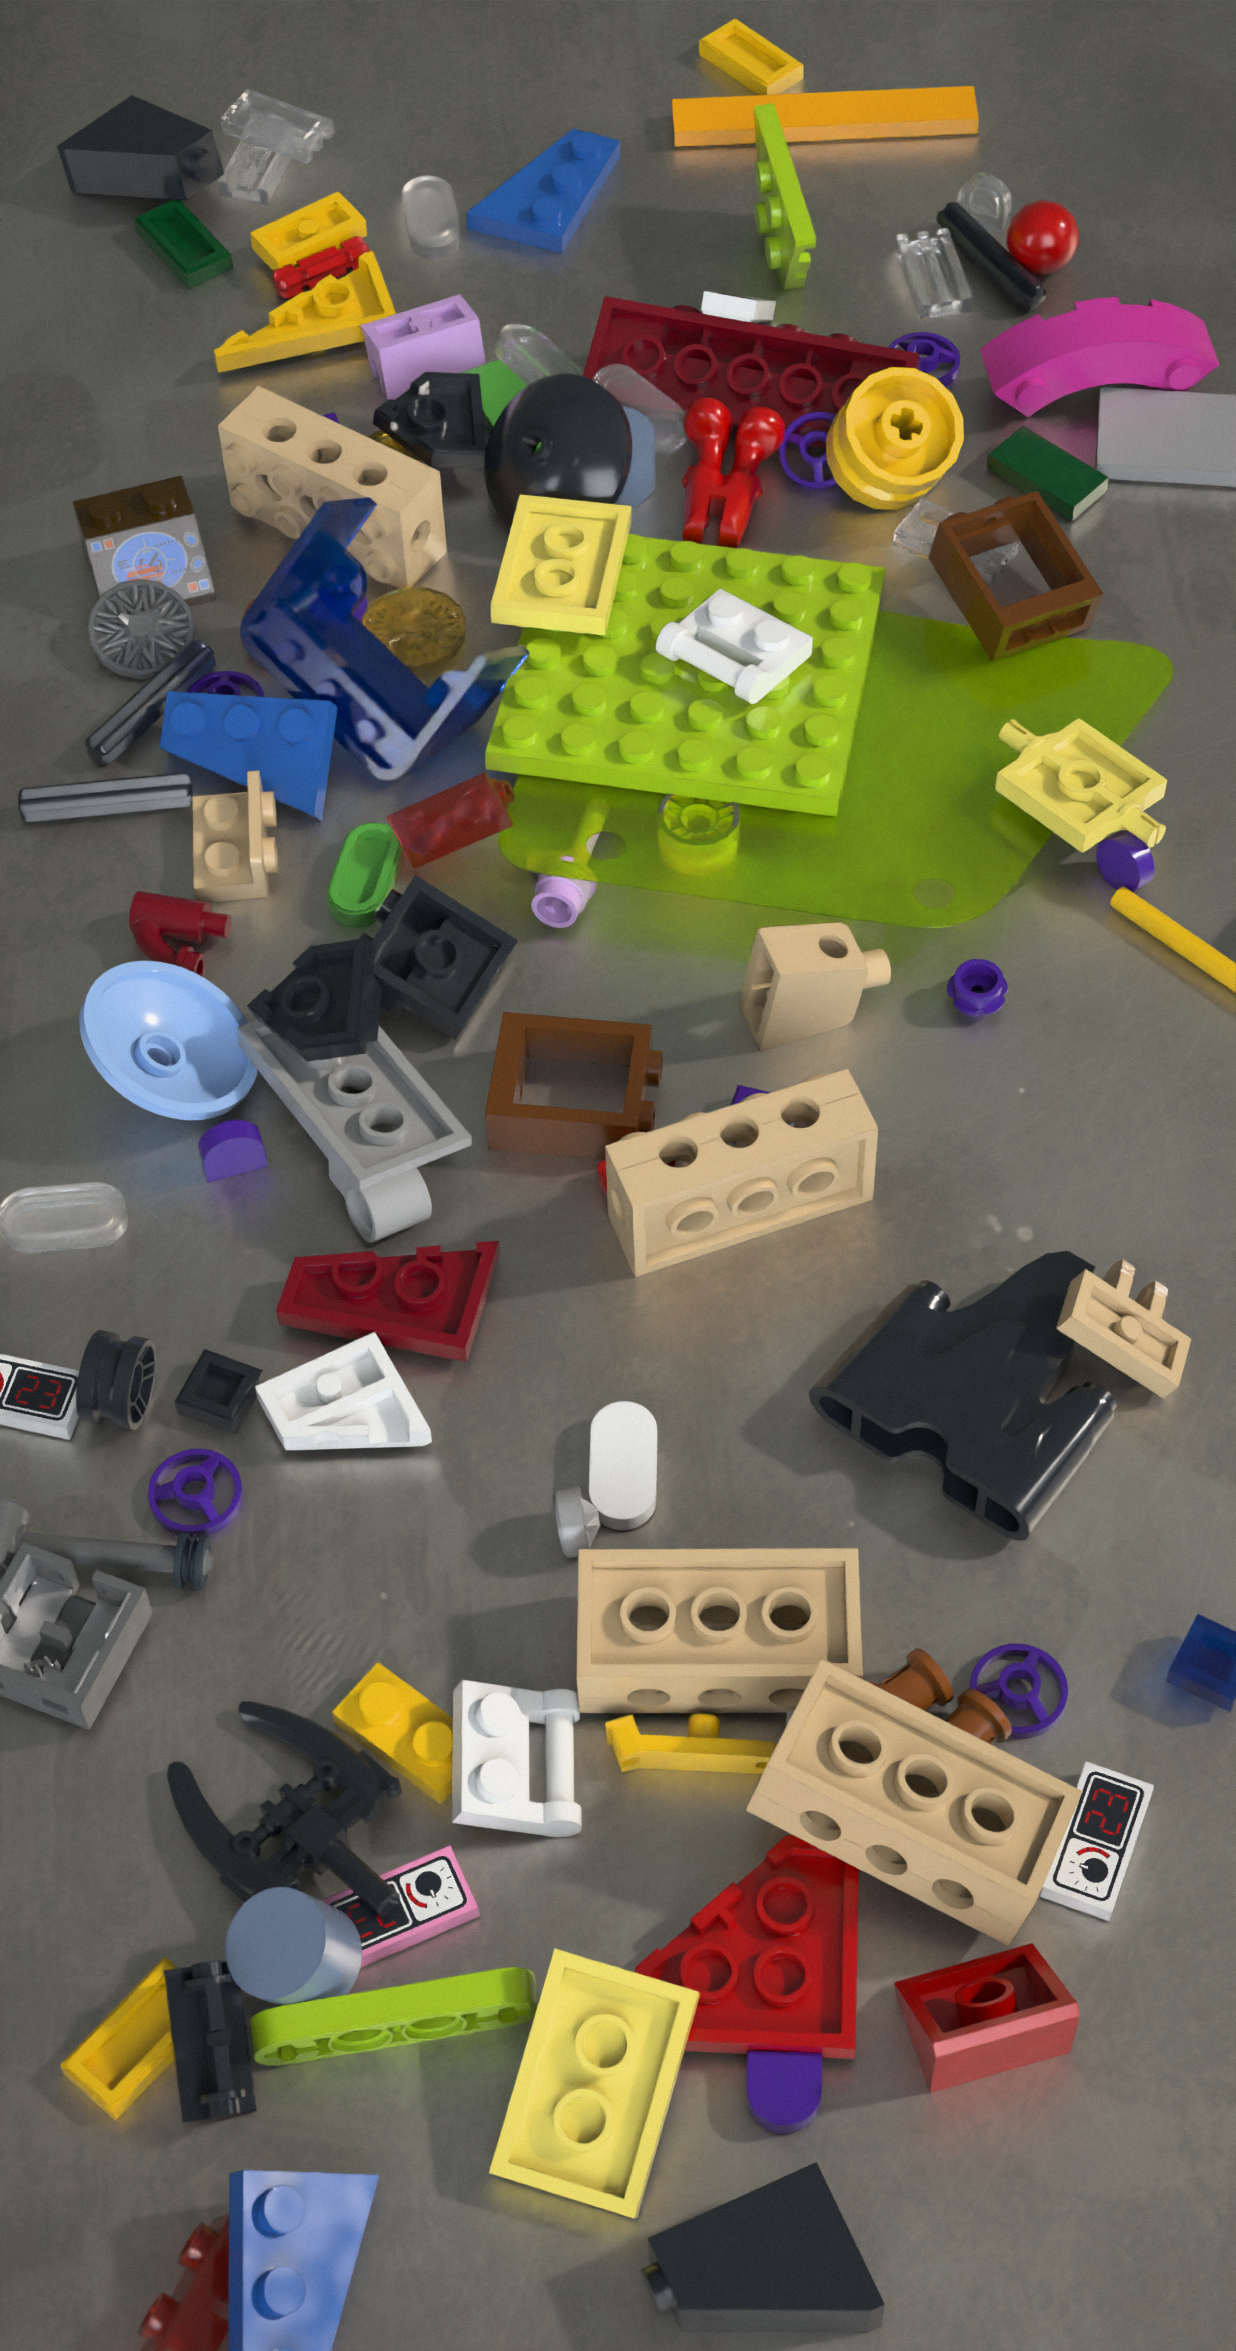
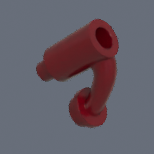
(177, 919)

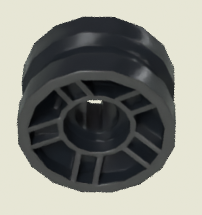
(116, 1379)

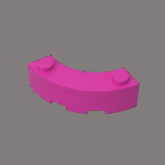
(1098, 347)

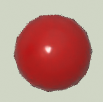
(1043, 237)

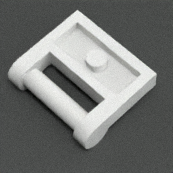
(736, 645)
(493, 1759)

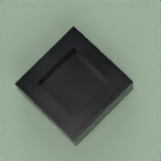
(219, 1391)

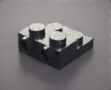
(435, 956)

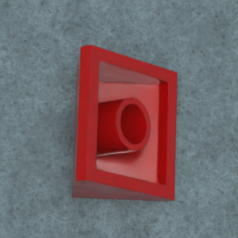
(987, 2016)

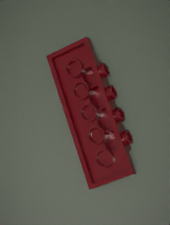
(737, 360)

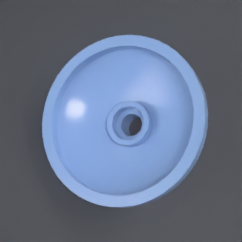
(166, 1040)

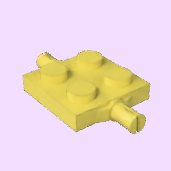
(1080, 784)

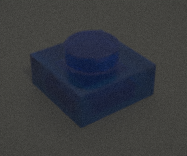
(1207, 1663)

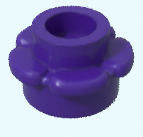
(977, 976)

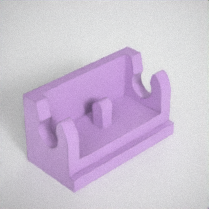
(421, 340)

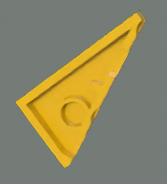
(314, 319)

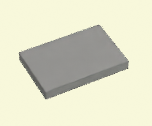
(1166, 436)

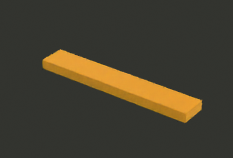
(829, 115)

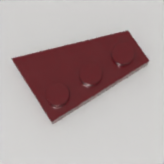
(409, 1301)

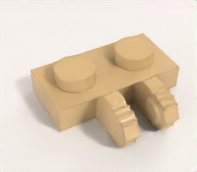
(1126, 1331)

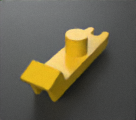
(697, 1752)

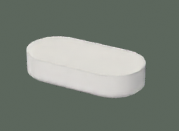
(623, 1465)

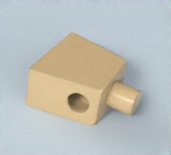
(806, 981)

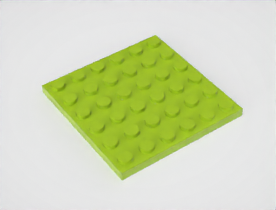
(638, 721)

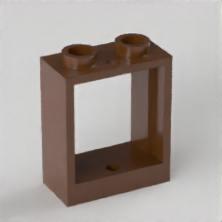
(1031, 621)
(559, 1129)

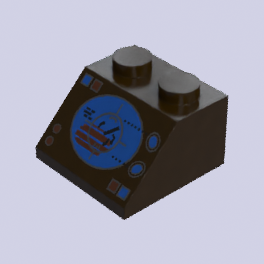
(145, 536)

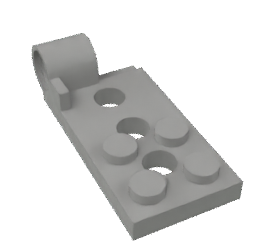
(367, 1166)

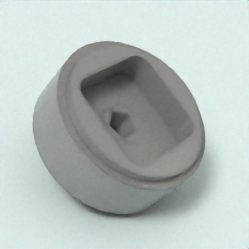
(575, 1520)

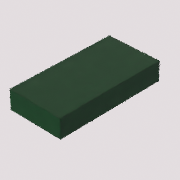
(183, 243)
(1043, 467)

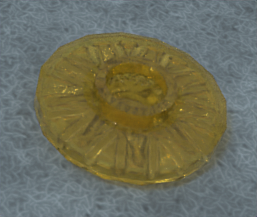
(418, 626)

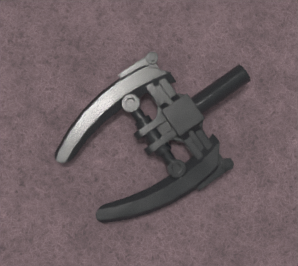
(312, 1835)

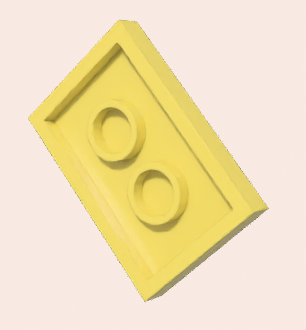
(561, 565)
(595, 2083)

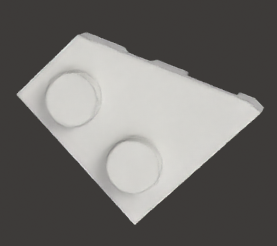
(344, 1402)

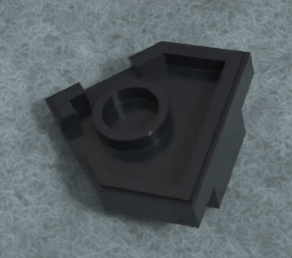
(438, 420)
(326, 1002)

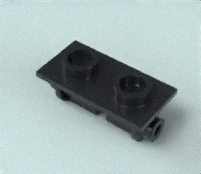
(209, 2041)

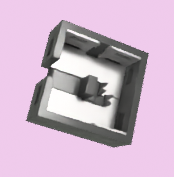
(60, 1647)

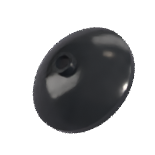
(581, 451)

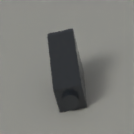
(141, 154)
(765, 2265)

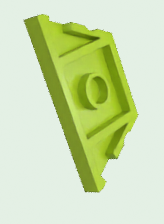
(781, 207)

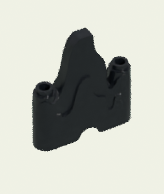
(974, 1393)

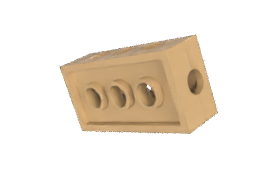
(291, 460)
(742, 1191)
(687, 1597)
(915, 1802)

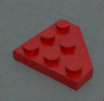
(772, 1958)

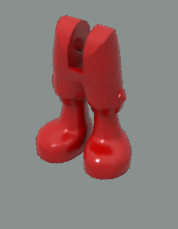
(733, 495)

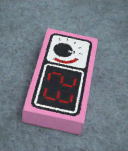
(430, 1902)

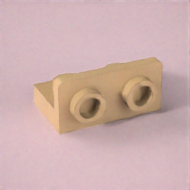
(232, 843)

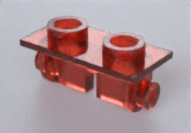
(453, 818)
(184, 2318)

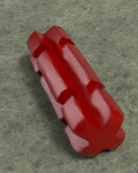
(315, 267)

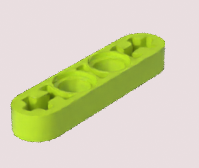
(394, 2016)

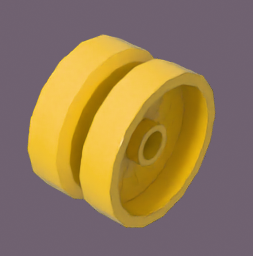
(894, 438)

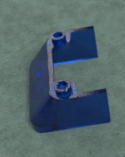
(318, 650)

